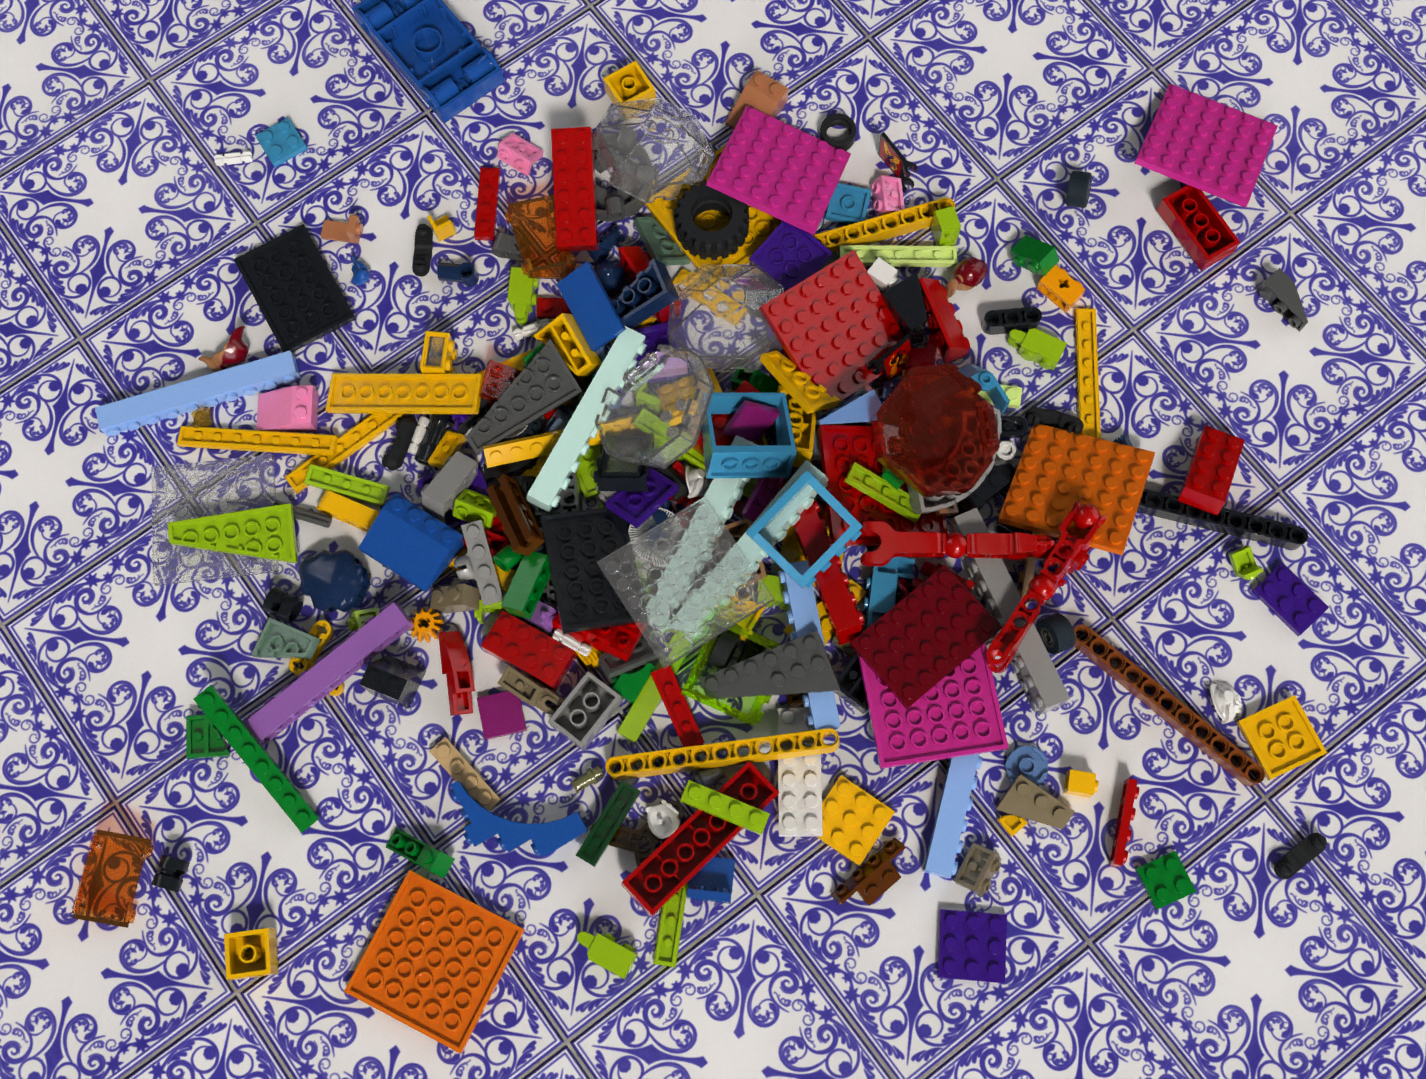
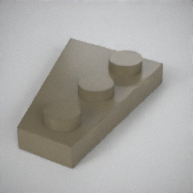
(1034, 803)

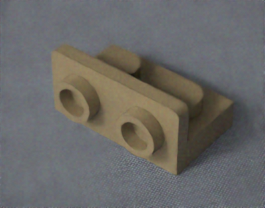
(978, 869)

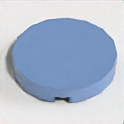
(1027, 761)

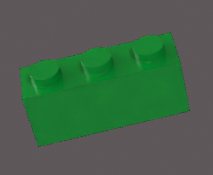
(527, 585)

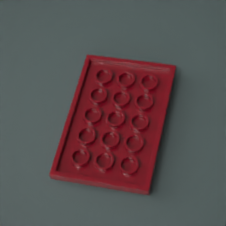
(925, 636)

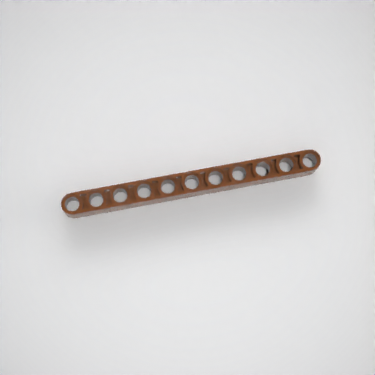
(1176, 707)

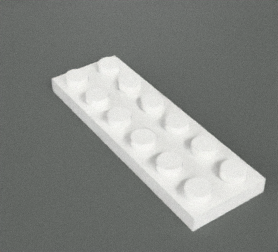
(798, 782)

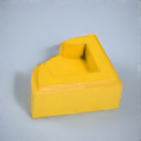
(1012, 823)

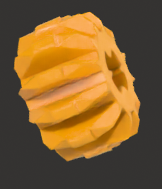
(429, 617)

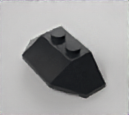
(994, 483)

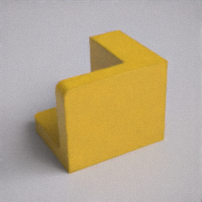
(442, 227)

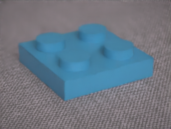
(281, 142)
(848, 204)

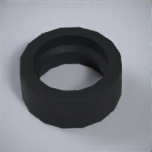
(841, 120)
(724, 649)

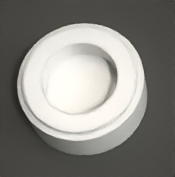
(1006, 451)

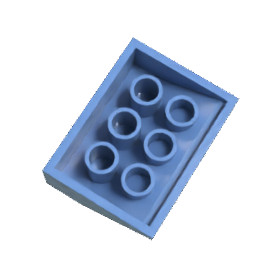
(856, 409)

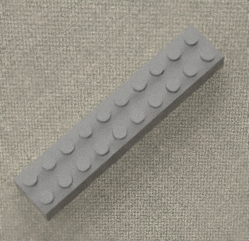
(1000, 599)

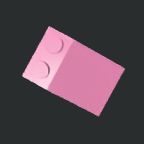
(288, 409)

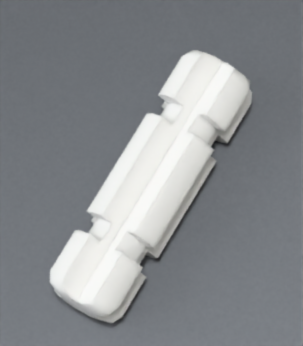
(233, 158)
(530, 329)
(418, 435)
(569, 641)

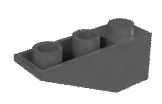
(1284, 297)

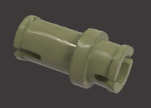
(588, 778)

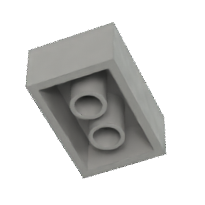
(585, 711)

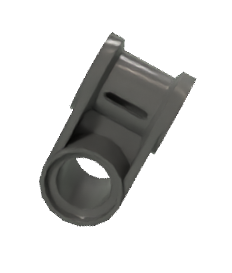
(506, 247)

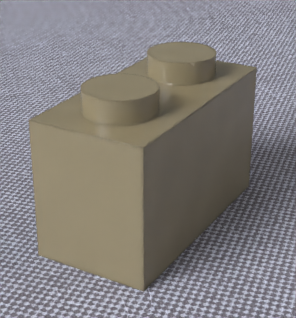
(455, 598)

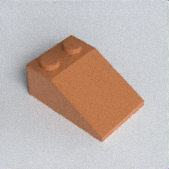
(761, 94)

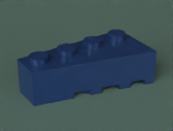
(646, 295)

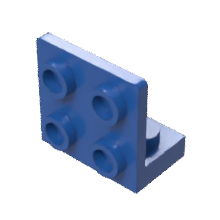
(713, 881)

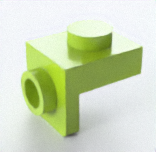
(1244, 563)
(493, 608)

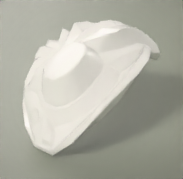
(696, 482)
(1226, 701)
(663, 819)

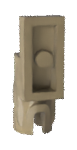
(529, 690)

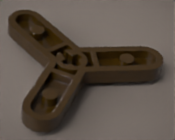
(624, 837)

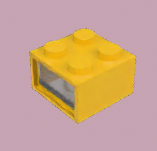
(438, 353)

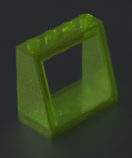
(700, 665)

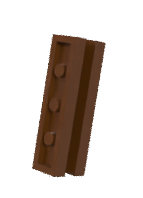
(515, 516)

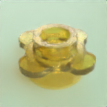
(206, 421)

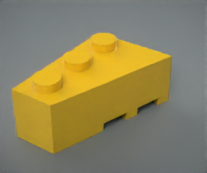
(570, 344)

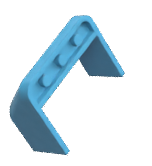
(988, 383)

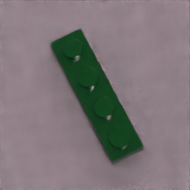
(608, 823)

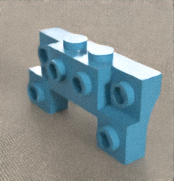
(883, 586)

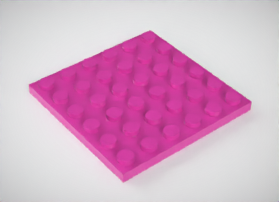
(1207, 145)
(779, 170)
(947, 722)

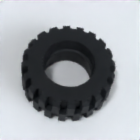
(710, 243)

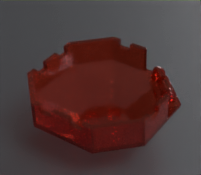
(936, 431)

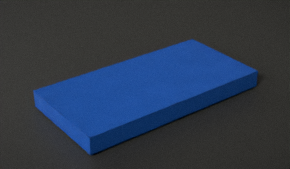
(591, 306)

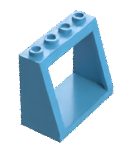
(751, 460)
(823, 562)

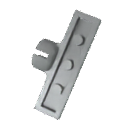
(479, 563)

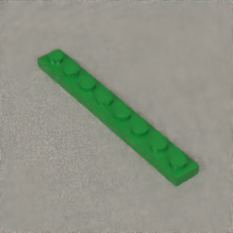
(256, 758)

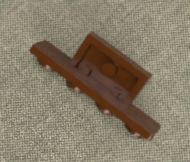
(873, 877)

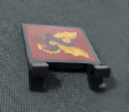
(896, 161)
(891, 363)

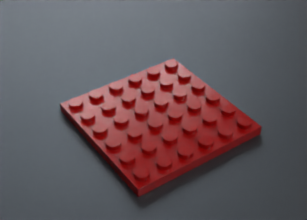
(834, 326)
(839, 450)

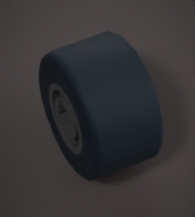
(1079, 189)
(1056, 633)

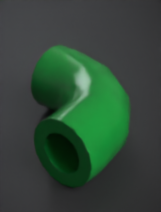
(507, 558)

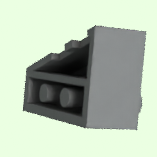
(448, 485)

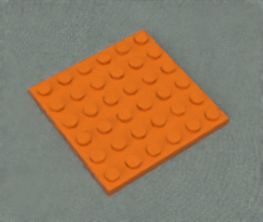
(1073, 467)
(435, 961)

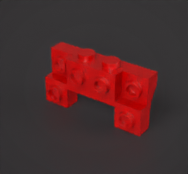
(615, 640)

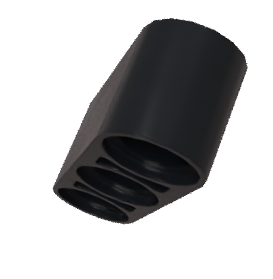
(1019, 315)

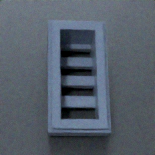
(557, 422)

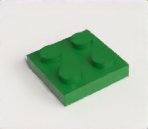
(1165, 880)

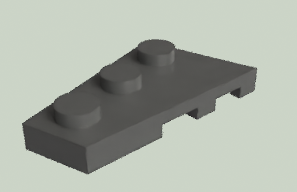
(615, 666)

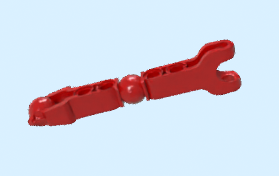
(955, 545)
(1044, 585)

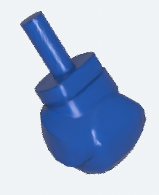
(360, 272)

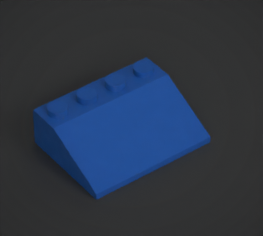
(411, 542)

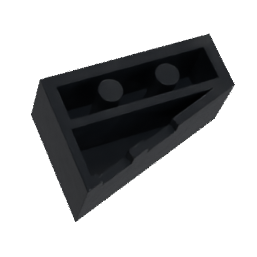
(852, 685)

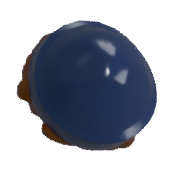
(611, 276)

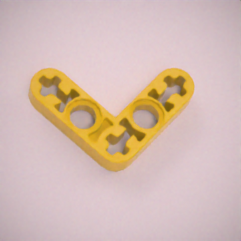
(309, 664)

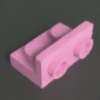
(519, 153)
(887, 195)

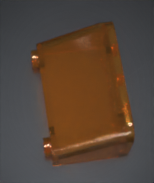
(536, 239)
(110, 878)

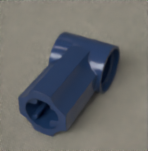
(457, 273)

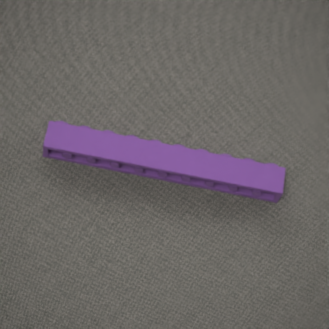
(328, 673)

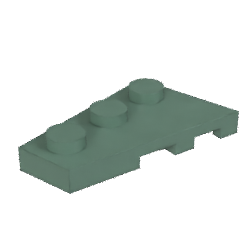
(658, 243)
(284, 642)

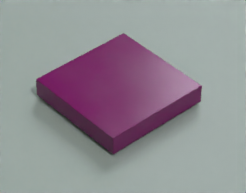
(751, 421)
(501, 715)

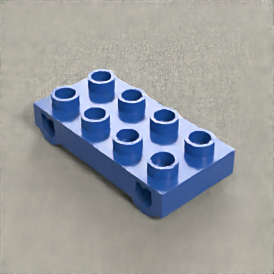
(431, 52)

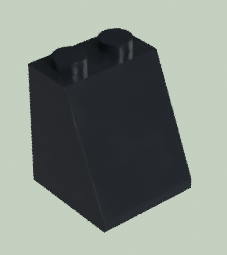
(907, 307)
(393, 680)

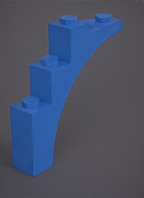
(512, 834)

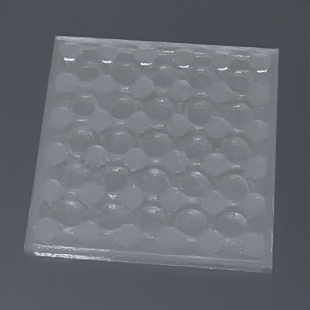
(203, 491)
(685, 582)

